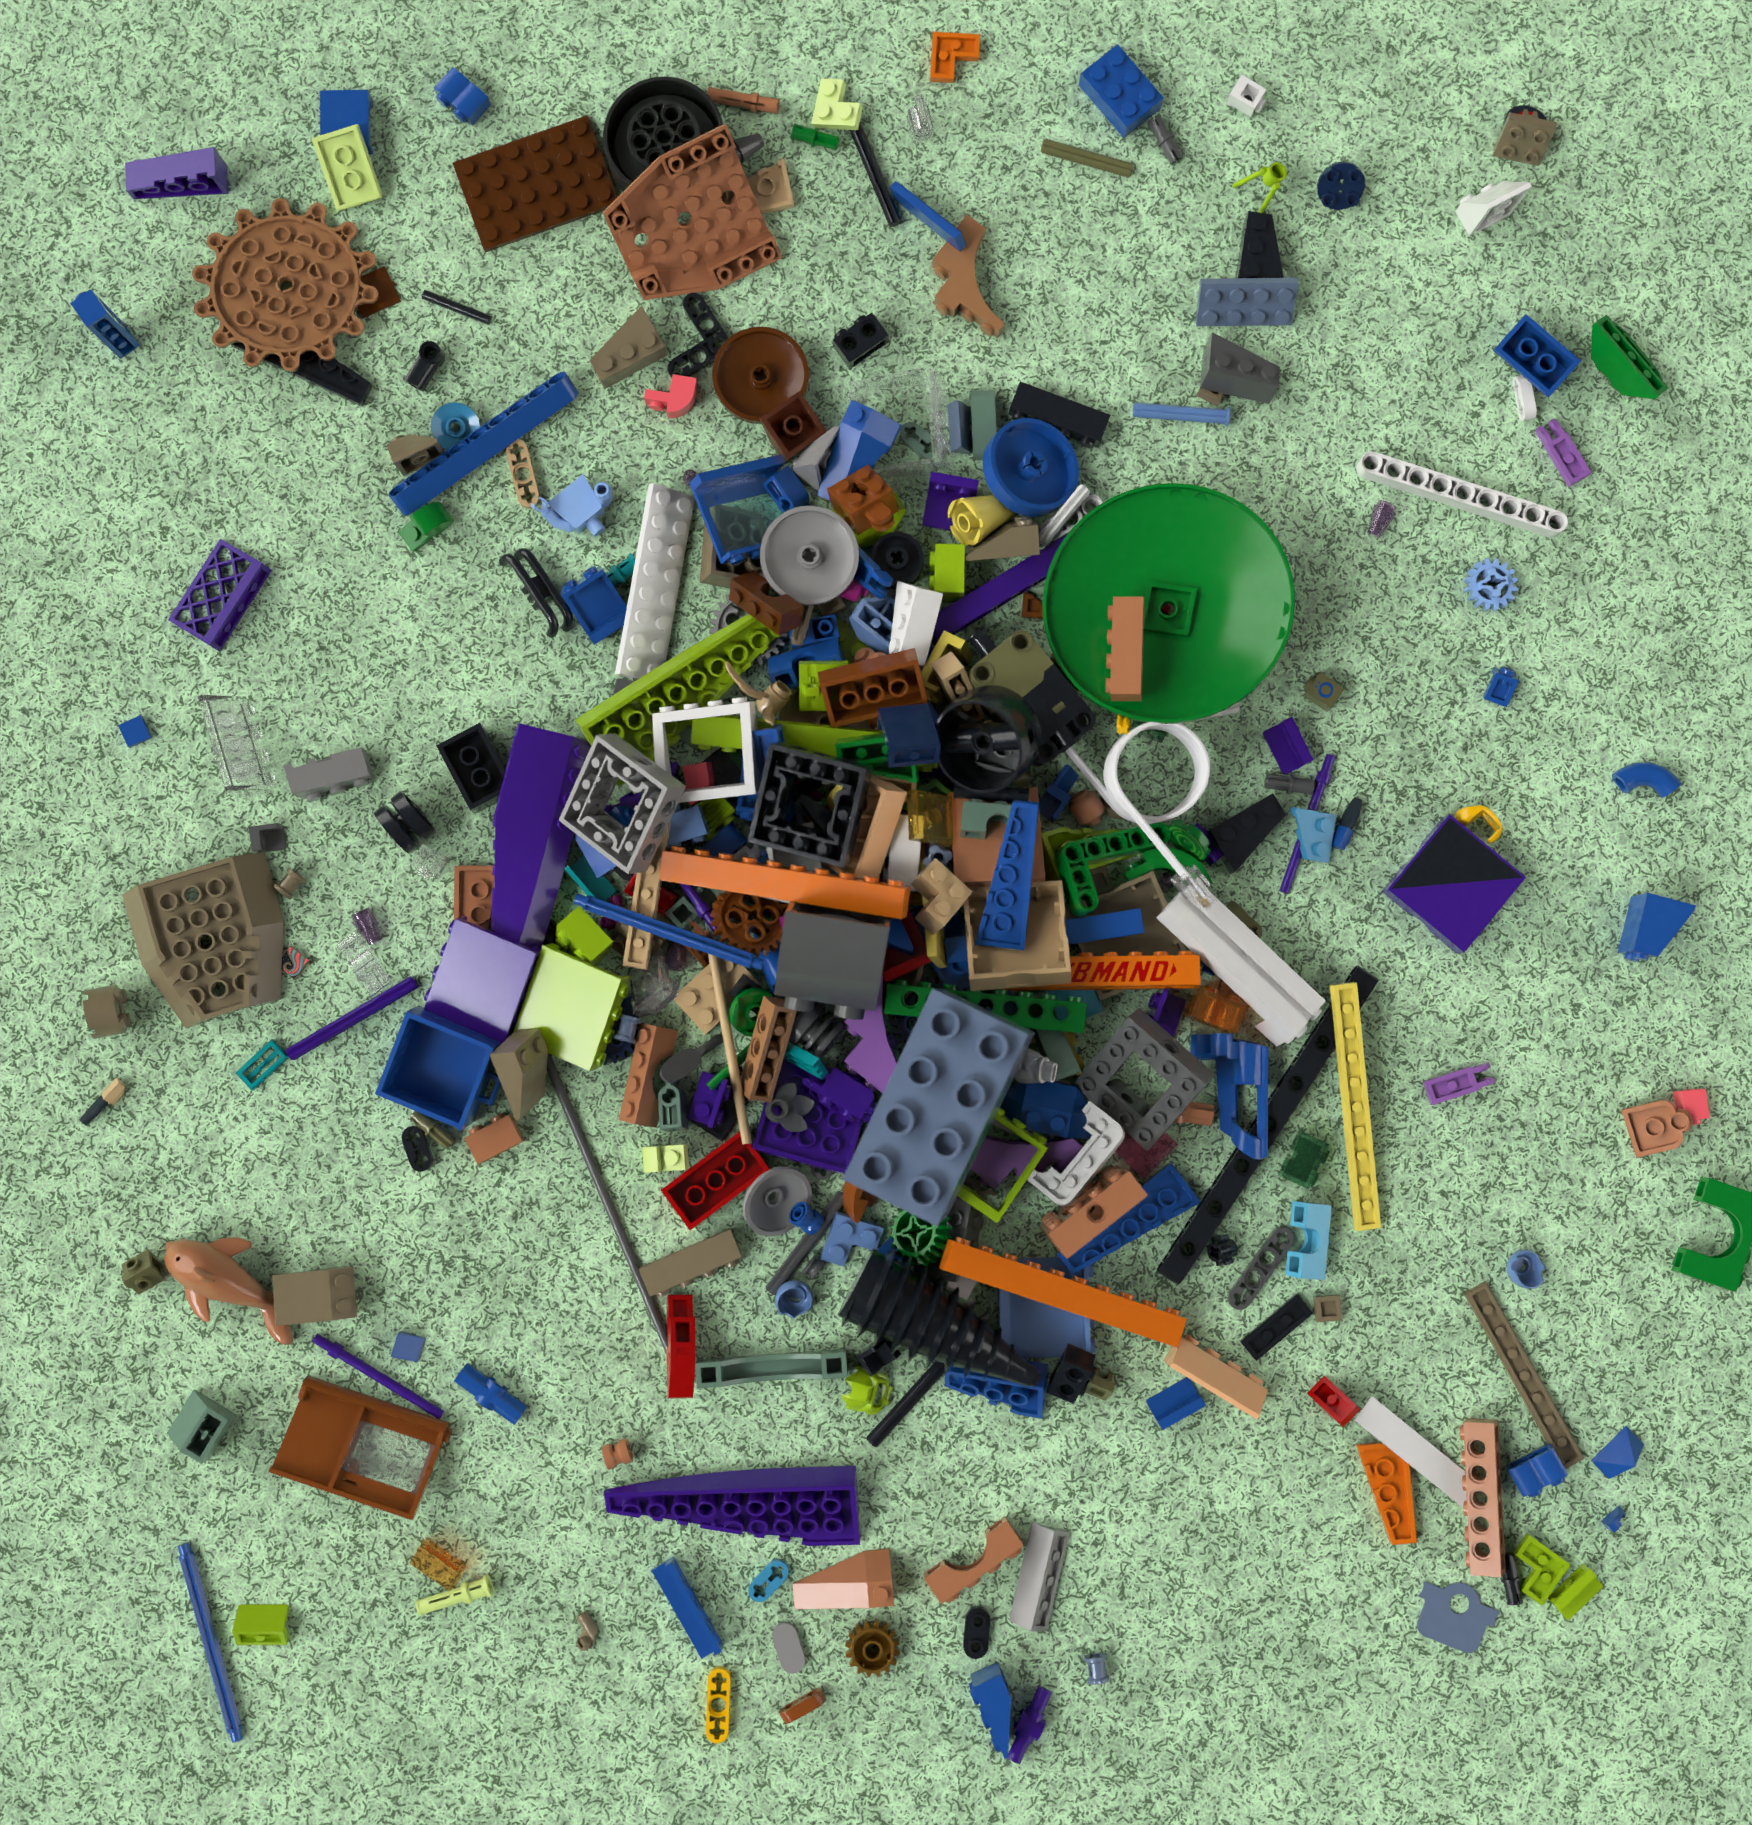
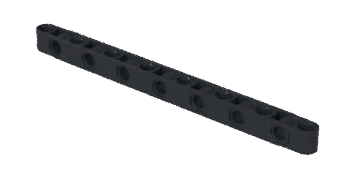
(1280, 1107)

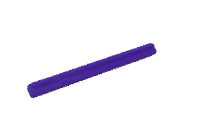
(352, 1018)

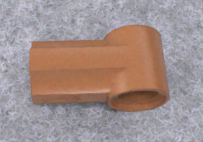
(1197, 1113)

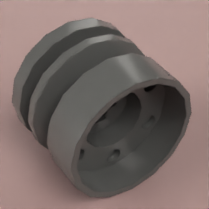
(815, 1032)

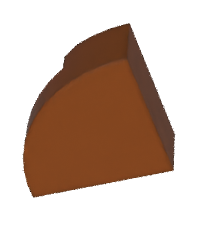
(1031, 607)

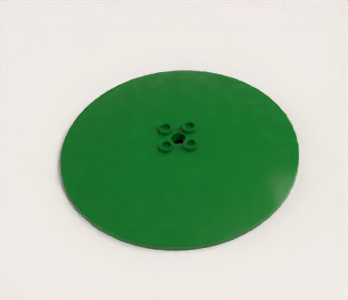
(1184, 551)

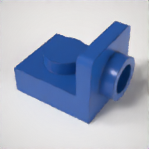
(1501, 686)

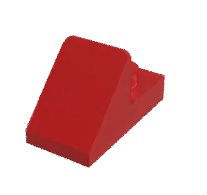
(1333, 1401)

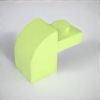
(665, 1158)

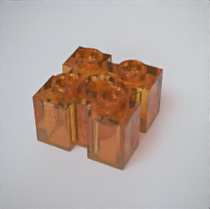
(1215, 1010)

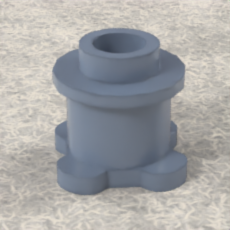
(944, 850)

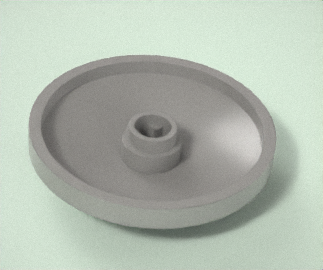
(809, 555)

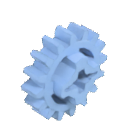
(1490, 574)

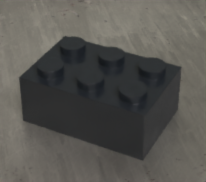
(474, 766)

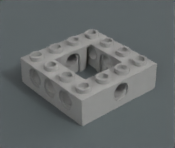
(584, 812)

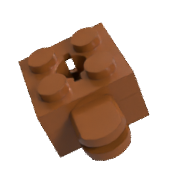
(866, 505)

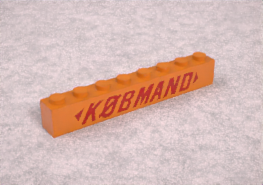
(1129, 972)

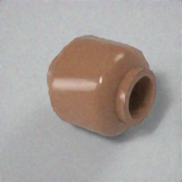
(1087, 807)

